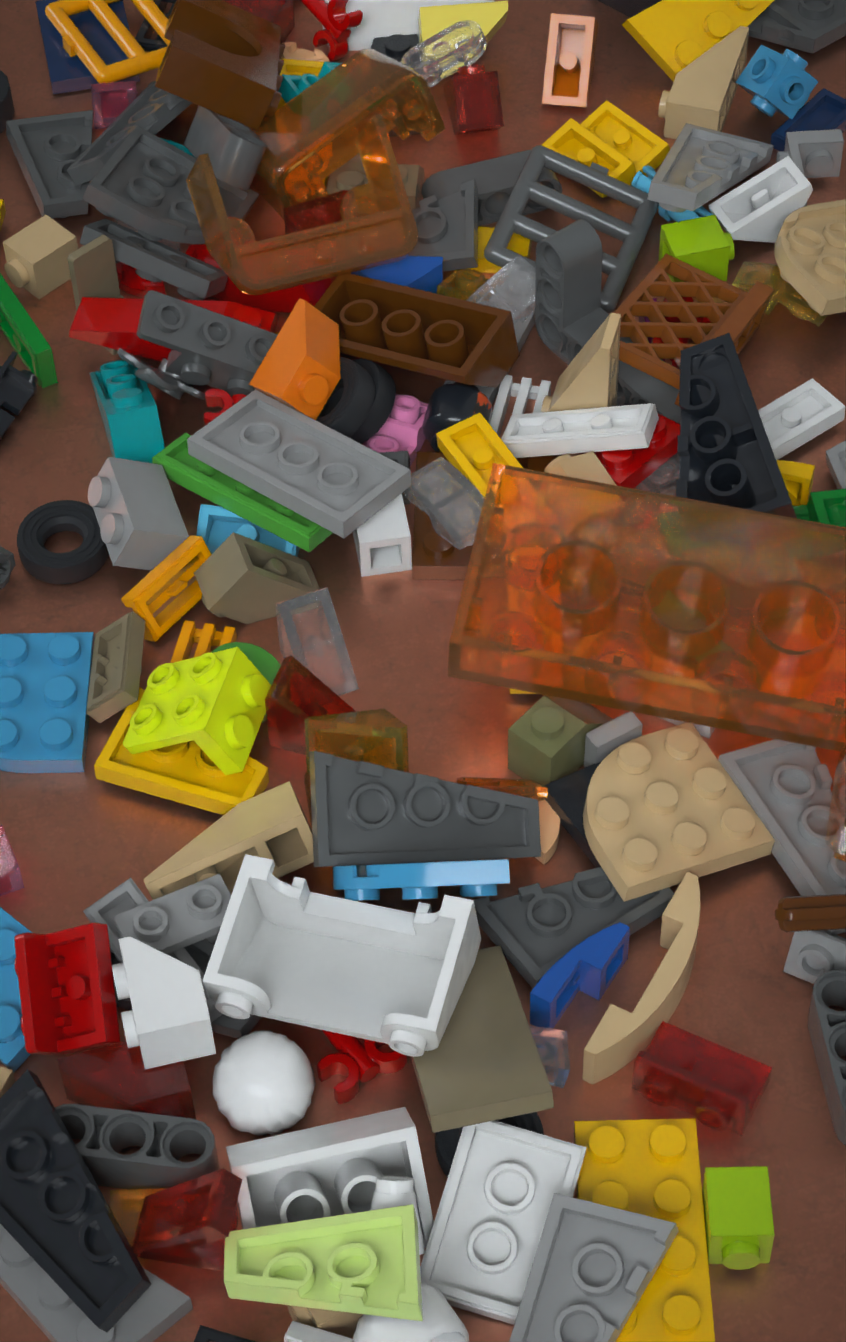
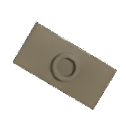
(116, 667)

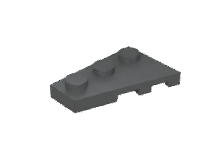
(449, 228)

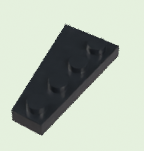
(59, 1210)

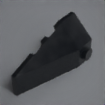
(722, 437)

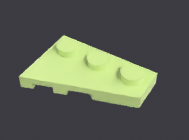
(331, 1263)

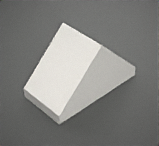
(763, 203)

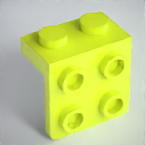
(205, 700)

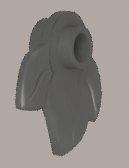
(161, 379)

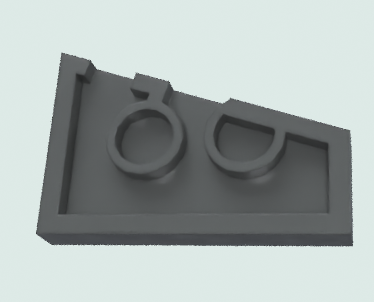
(45, 151)
(550, 921)

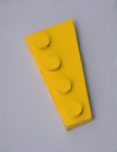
(683, 30)

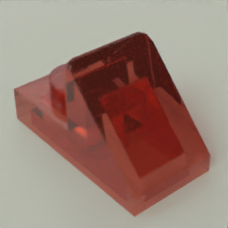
(189, 1221)

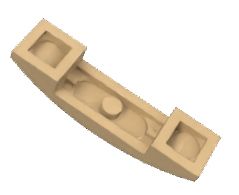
(625, 1033)

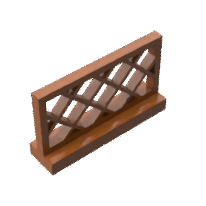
(738, 316)

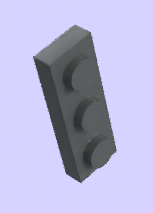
(158, 261)

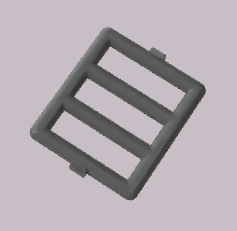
(594, 177)

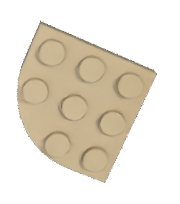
(813, 255)
(668, 811)

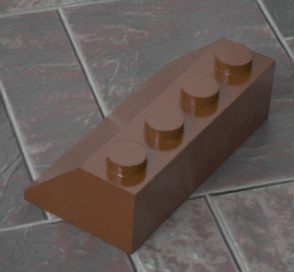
(421, 330)

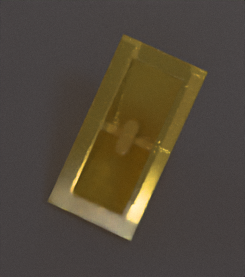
(360, 736)

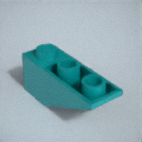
(127, 412)

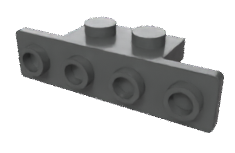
(204, 343)

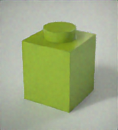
(699, 244)
(738, 1216)

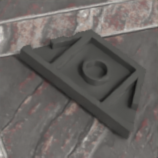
(801, 23)

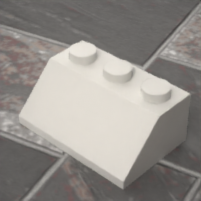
(328, 1170)

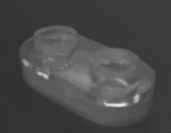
(447, 51)

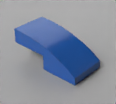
(585, 968)

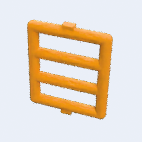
(76, 44)

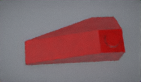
(116, 321)

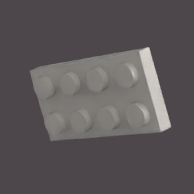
(299, 463)

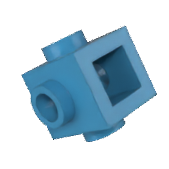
(777, 81)

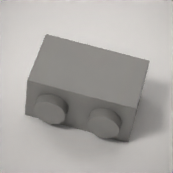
(136, 513)

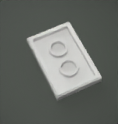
(496, 1215)

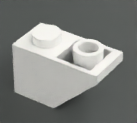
(167, 1005)

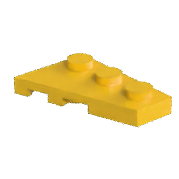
(177, 772)

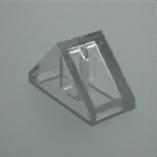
(314, 637)

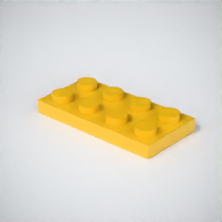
(655, 1173)

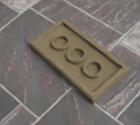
(486, 1057)

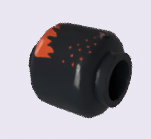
(452, 405)

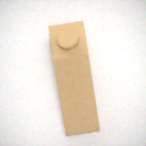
(705, 86)
(592, 374)
(262, 826)

